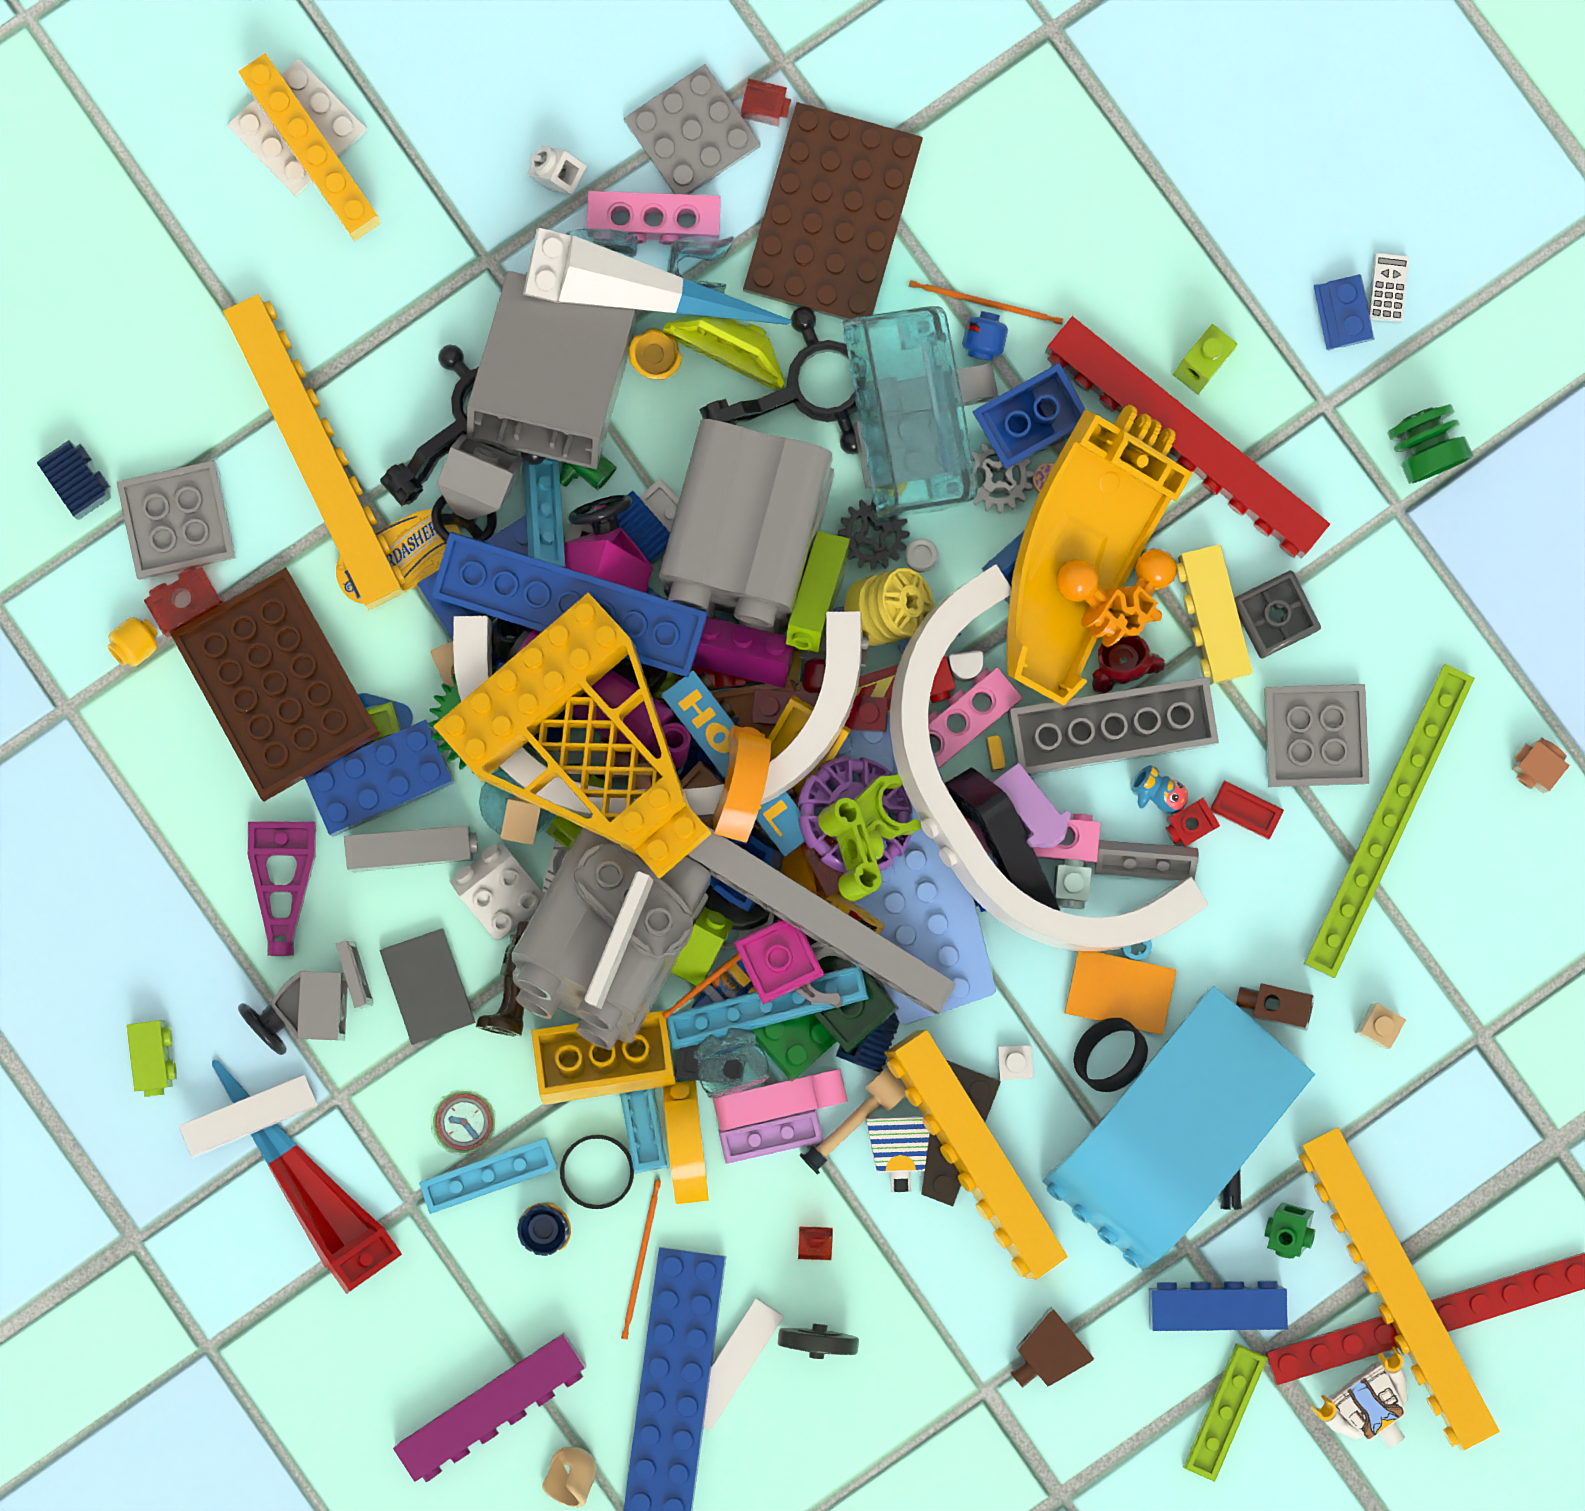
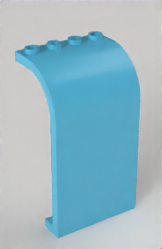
(1180, 1131)

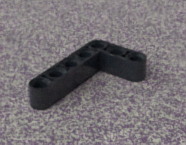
(1003, 833)

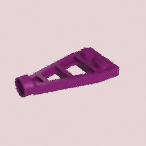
(281, 839)

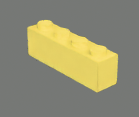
(1214, 615)

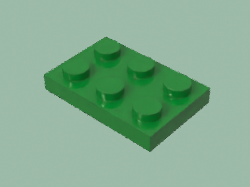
(794, 1043)

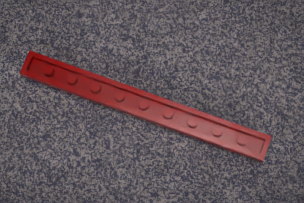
(1454, 1310)

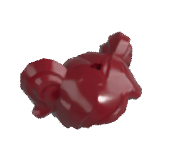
(1138, 663)

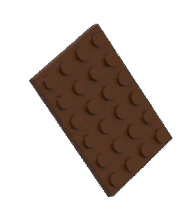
(832, 213)
(275, 684)

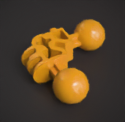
(1123, 610)

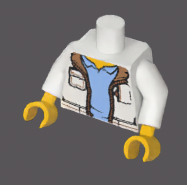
(1369, 1403)

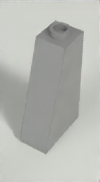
(409, 848)

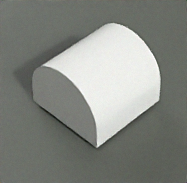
(965, 665)

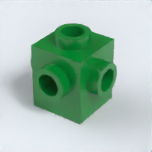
(1290, 1231)

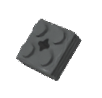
(1281, 593)

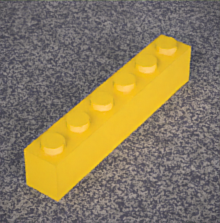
(309, 147)

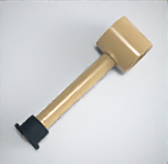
(884, 1091)

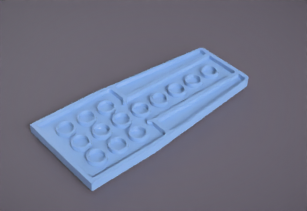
(923, 902)

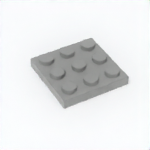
(692, 132)
(176, 520)
(1316, 735)

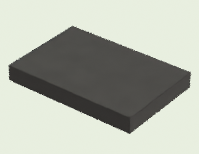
(427, 986)

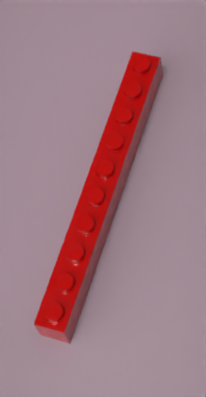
(1196, 443)

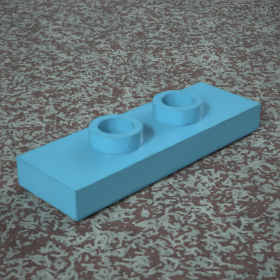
(643, 1130)

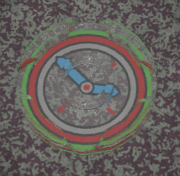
(463, 1122)

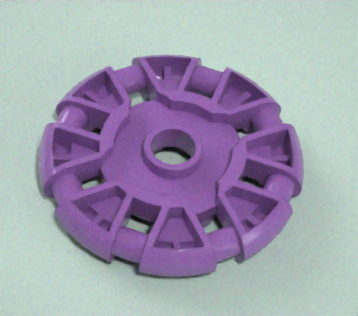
(817, 794)

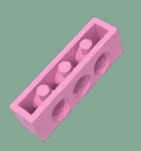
(671, 207)
(1002, 698)
(1083, 847)

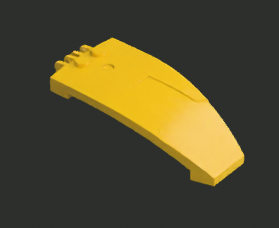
(1095, 509)

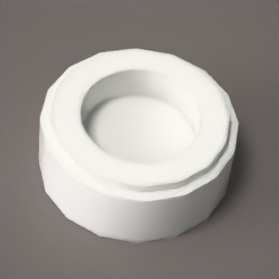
(921, 555)

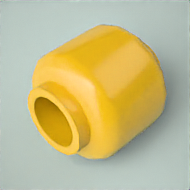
(132, 641)

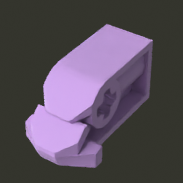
(1037, 814)

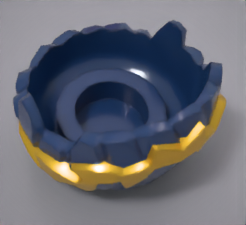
(544, 1229)

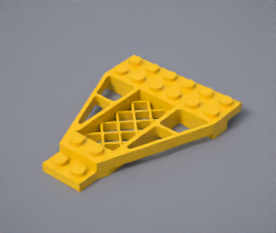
(534, 691)

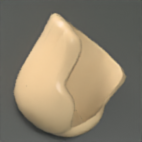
(574, 1487)

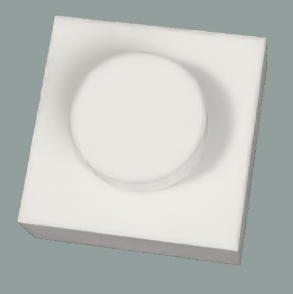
(1015, 1062)

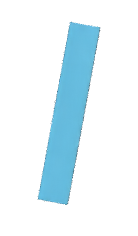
(749, 1013)

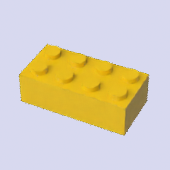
(577, 1069)

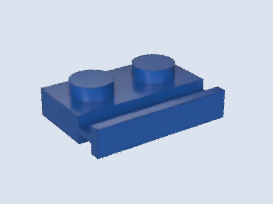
(1344, 312)

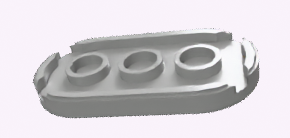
(603, 882)

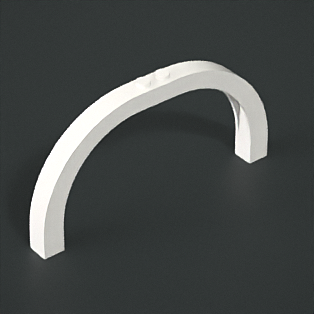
(843, 667)
(949, 828)

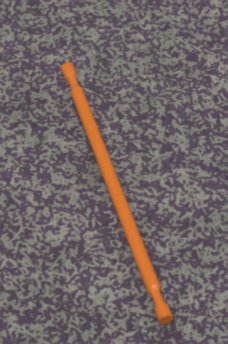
(986, 302)
(702, 985)
(641, 1259)

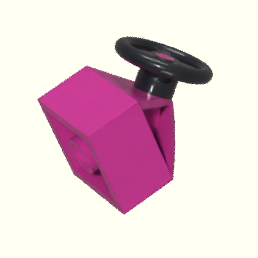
(608, 550)

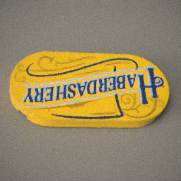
(413, 547)

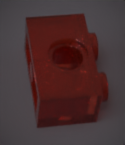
(203, 599)

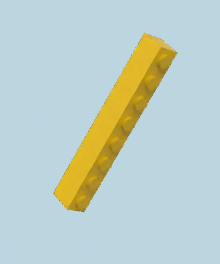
(975, 1154)

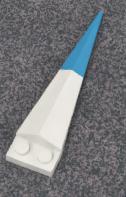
(587, 274)

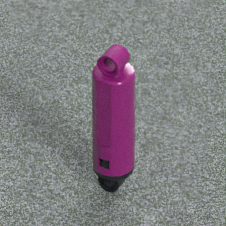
(613, 690)

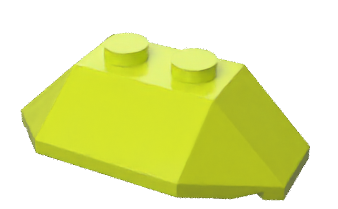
(731, 345)

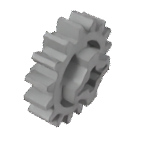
(1010, 486)

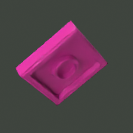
(778, 960)

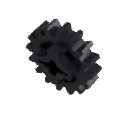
(859, 540)

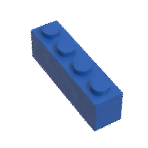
(1218, 1308)

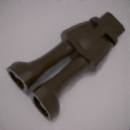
(509, 1017)

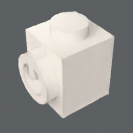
(556, 169)

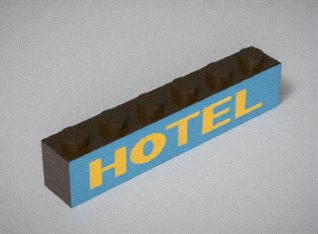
(710, 726)

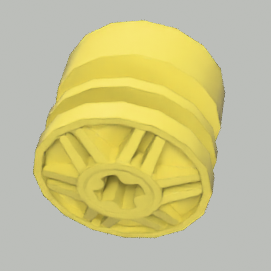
(890, 604)

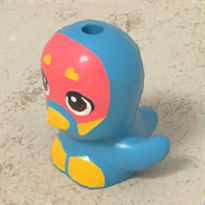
(1163, 791)

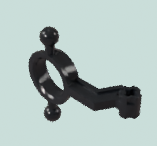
(802, 321)
(405, 482)

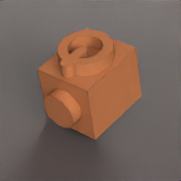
(1540, 765)

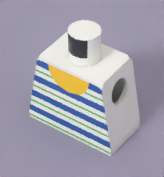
(899, 1148)

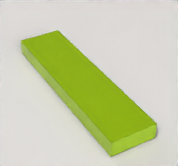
(1225, 1412)

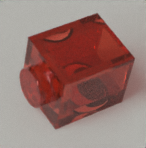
(765, 102)

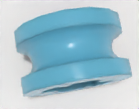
(1127, 951)

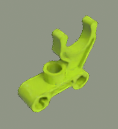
(859, 830)

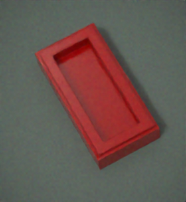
(1246, 810)

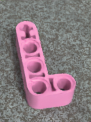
(780, 1099)

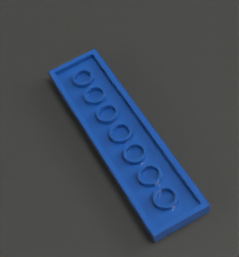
(539, 592)
(675, 1381)

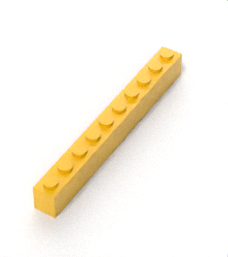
(313, 451)
(1398, 1289)

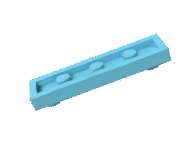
(544, 511)
(488, 1175)

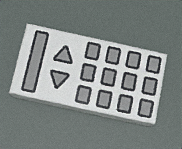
(1388, 287)

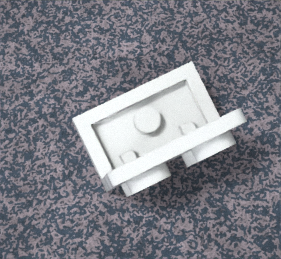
(497, 890)

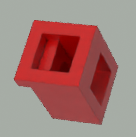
(1205, 823)

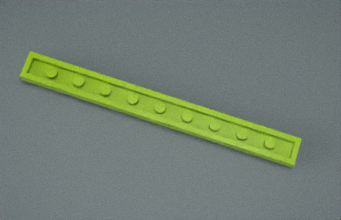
(1389, 821)

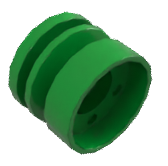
(1430, 443)

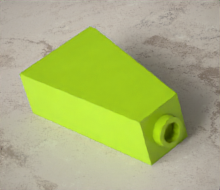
(818, 591)

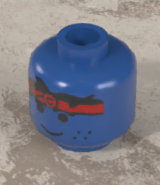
(985, 336)

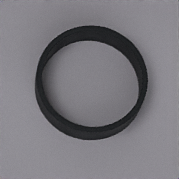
(1093, 1037)
(562, 1172)

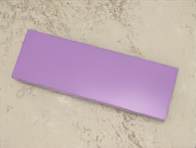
(771, 1136)

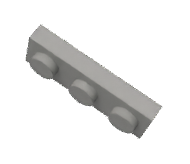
(1146, 860)

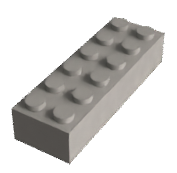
(1113, 726)

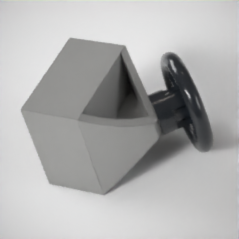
(474, 484)
(308, 1004)

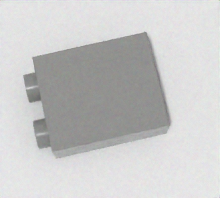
(549, 376)

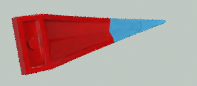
(335, 1224)

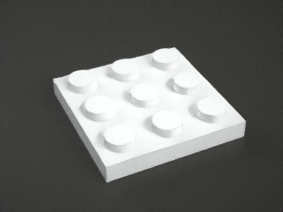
(327, 112)

